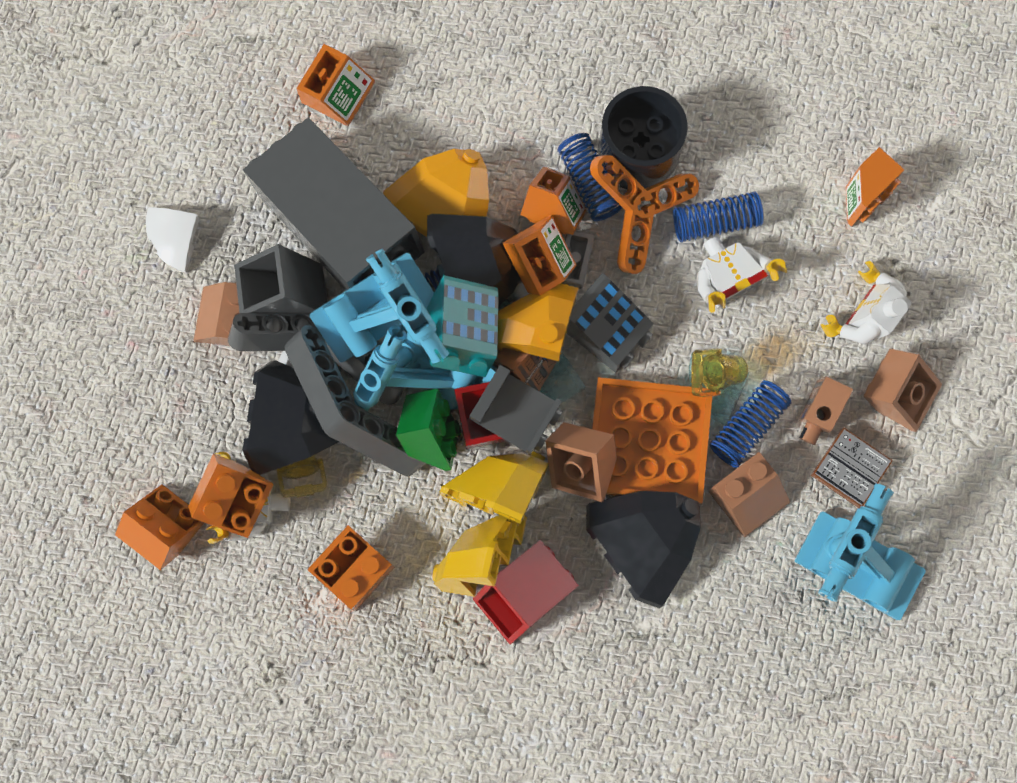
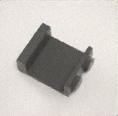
(516, 411)

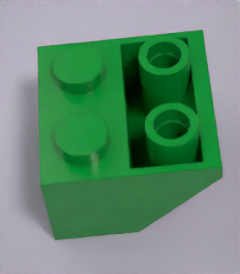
(429, 429)

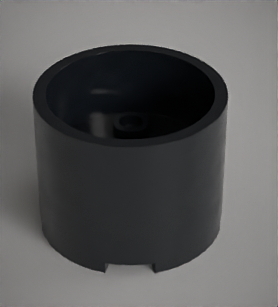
(647, 118)

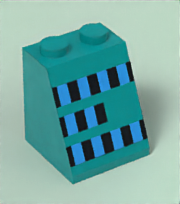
(465, 325)

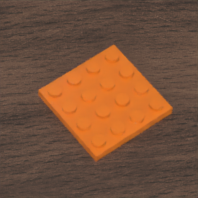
(657, 436)

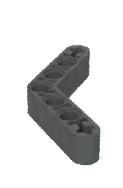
(274, 330)
(336, 408)

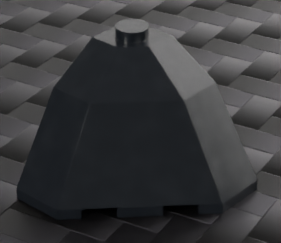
(474, 250)
(281, 421)
(647, 539)

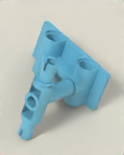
(387, 298)
(406, 364)
(854, 562)

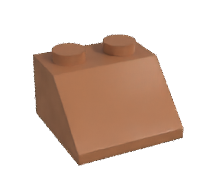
(216, 313)
(903, 388)
(581, 460)
(750, 494)

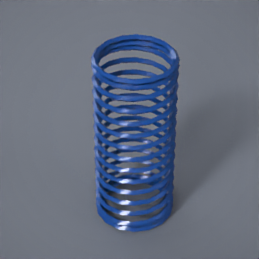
(609, 204)
(756, 216)
(726, 448)

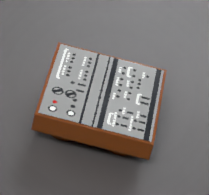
(851, 468)

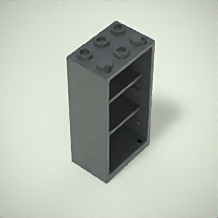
(330, 204)

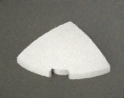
(172, 235)

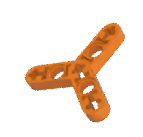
(630, 201)

